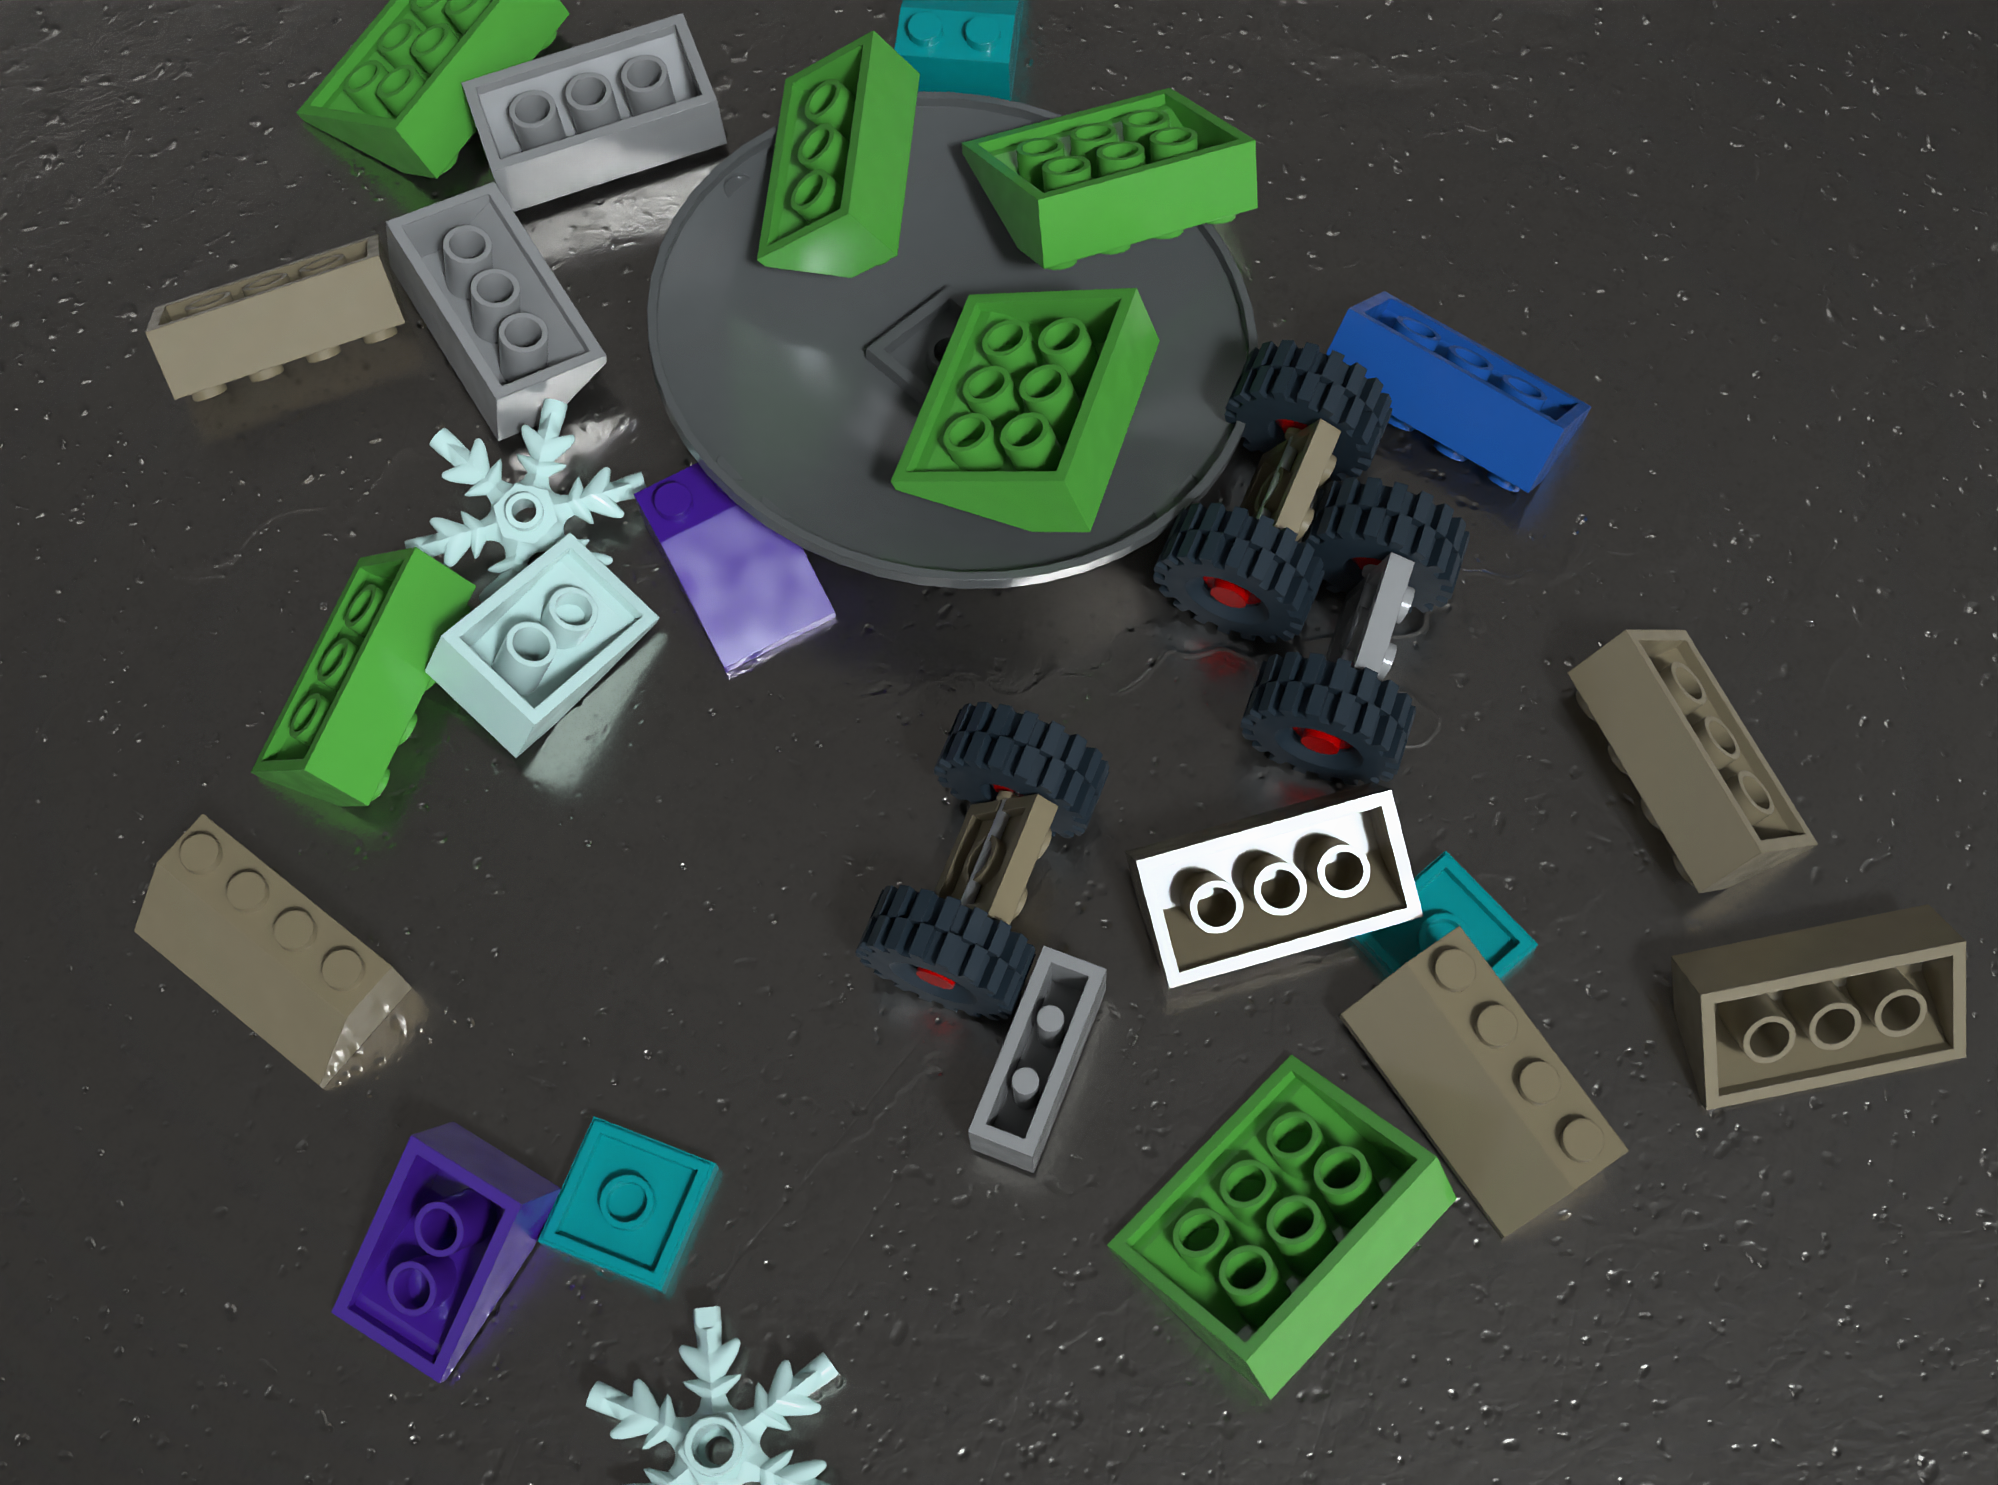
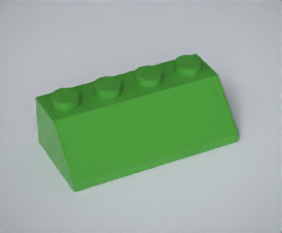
(841, 162)
(364, 679)

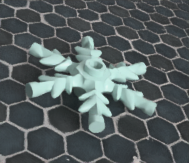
(518, 538)
(717, 1418)

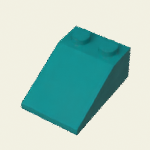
(961, 44)

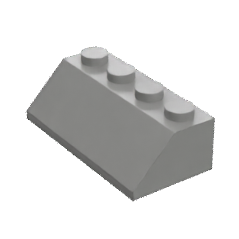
(595, 112)
(493, 306)

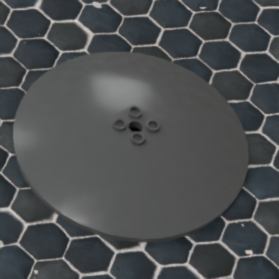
(813, 381)

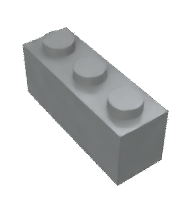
(1038, 1059)

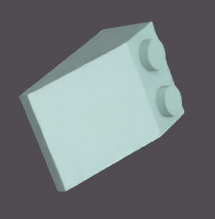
(539, 644)

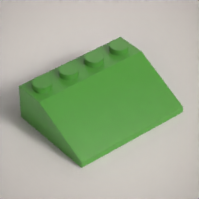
(402, 78)
(1115, 176)
(1031, 406)
(1284, 1223)

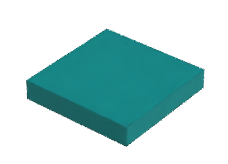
(1450, 900)
(629, 1204)

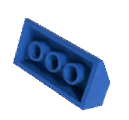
(1460, 392)

